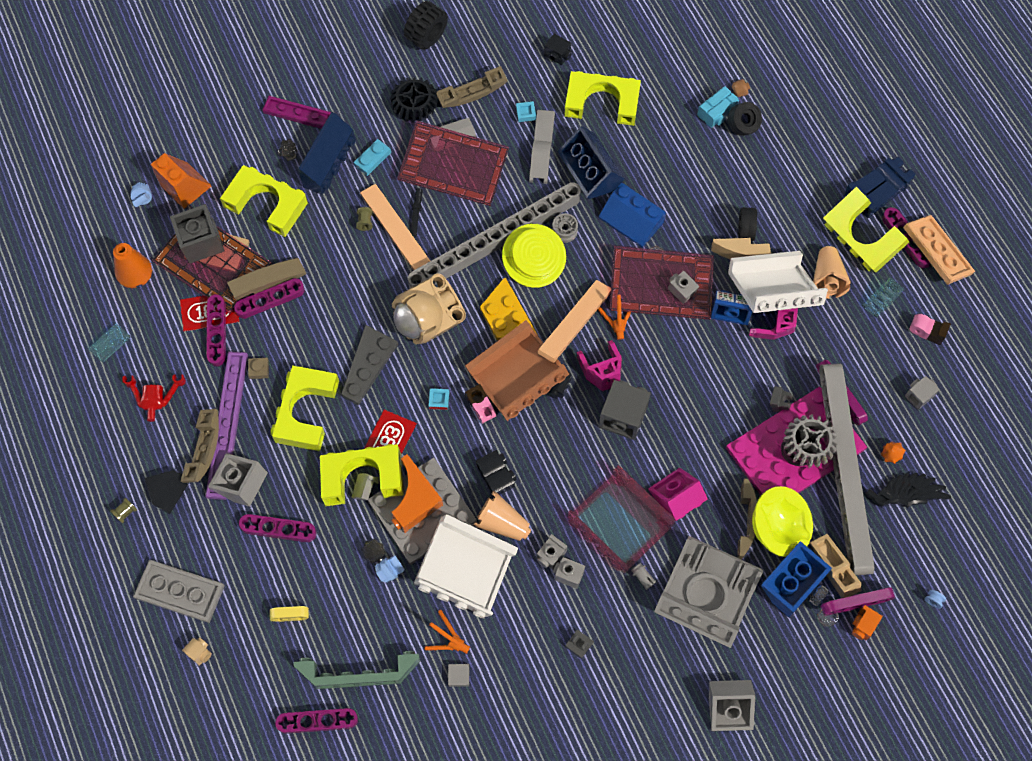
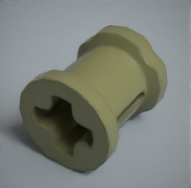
(364, 219)
(123, 510)

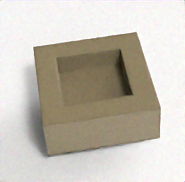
(258, 368)

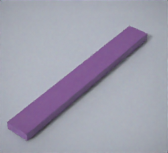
(228, 413)

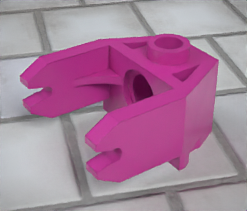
(781, 328)
(596, 374)

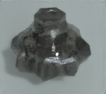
(288, 150)
(373, 551)

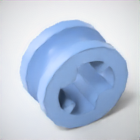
(935, 599)

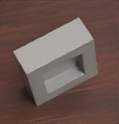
(458, 675)

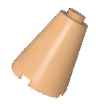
(831, 273)
(502, 519)

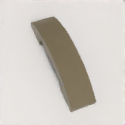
(473, 90)
(206, 445)
(747, 497)

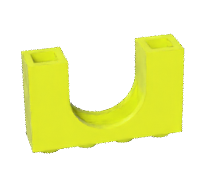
(585, 84)
(251, 182)
(874, 254)
(300, 383)
(337, 466)

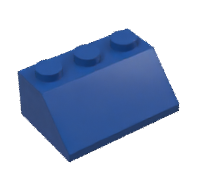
(632, 215)
(795, 579)

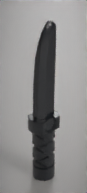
(416, 207)

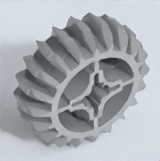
(822, 431)

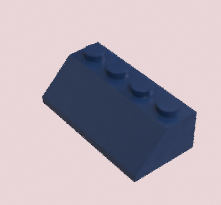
(326, 154)
(590, 164)

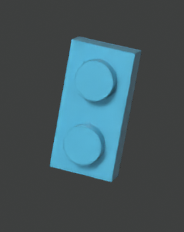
(372, 157)

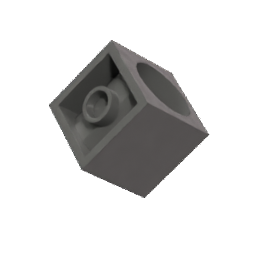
(197, 233)
(624, 409)

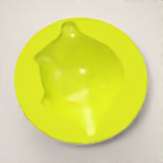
(534, 255)
(782, 520)

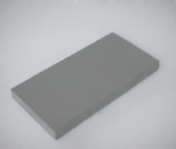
(179, 591)

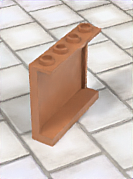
(515, 372)

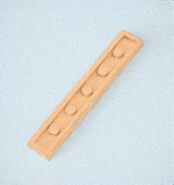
(394, 227)
(574, 321)

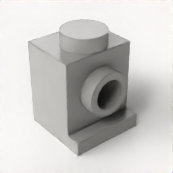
(550, 560)

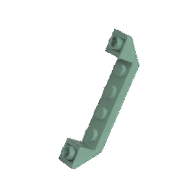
(406, 664)

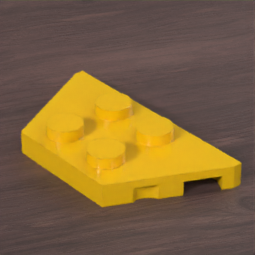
(503, 310)

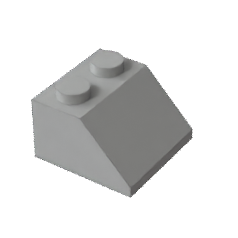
(238, 479)
(731, 705)

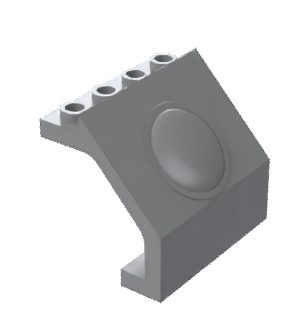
(709, 591)

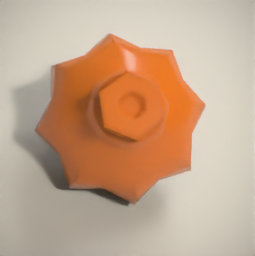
(893, 452)

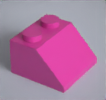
(678, 493)

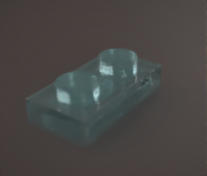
(109, 343)

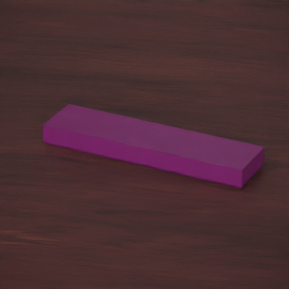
(295, 112)

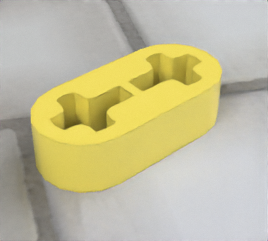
(289, 613)

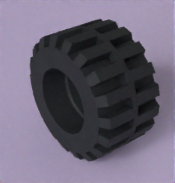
(425, 25)

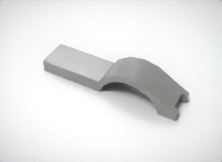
(542, 145)

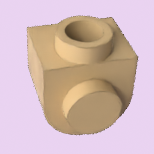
(197, 651)

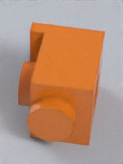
(865, 623)

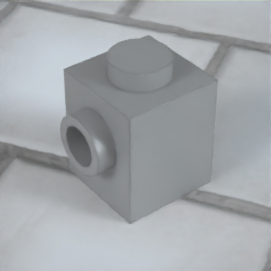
(682, 286)
(922, 392)
(569, 572)

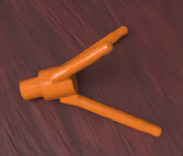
(619, 324)
(455, 642)

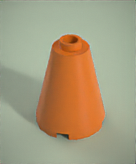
(131, 266)

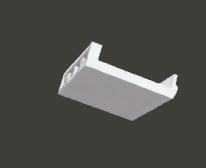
(775, 282)
(464, 566)

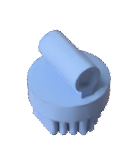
(141, 194)
(389, 569)

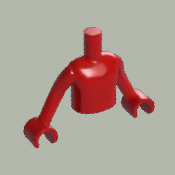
(152, 395)

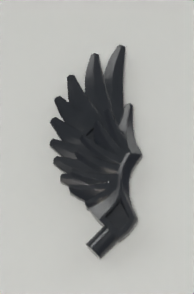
(908, 491)

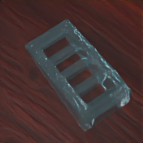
(892, 289)

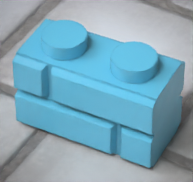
(717, 107)

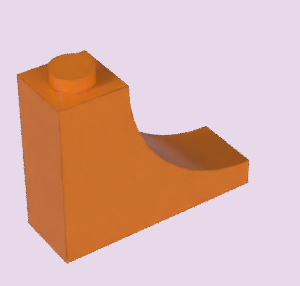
(418, 501)

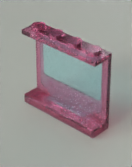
(621, 520)

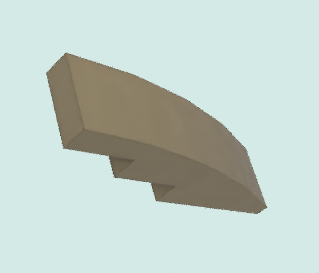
(266, 278)

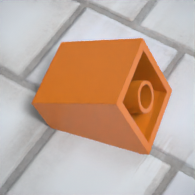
(179, 179)

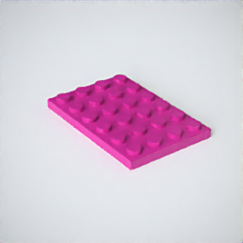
(760, 452)

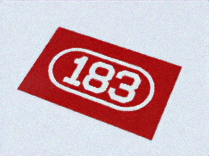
(195, 314)
(391, 430)

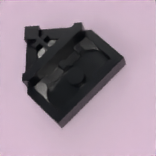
(165, 489)

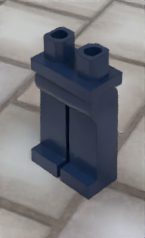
(883, 184)

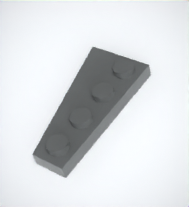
(368, 362)

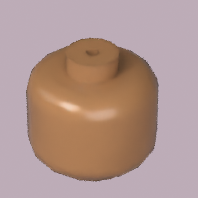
(740, 88)

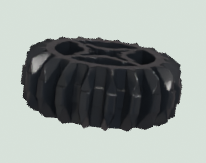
(424, 101)

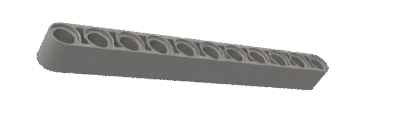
(500, 230)
(847, 470)

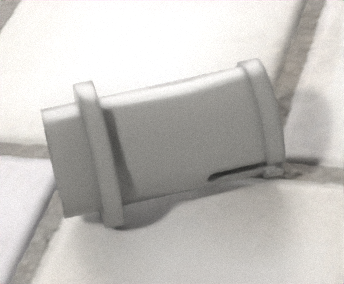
(643, 576)

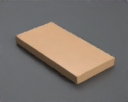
(939, 249)

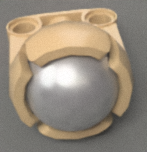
(427, 310)

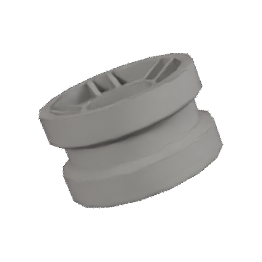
(571, 224)

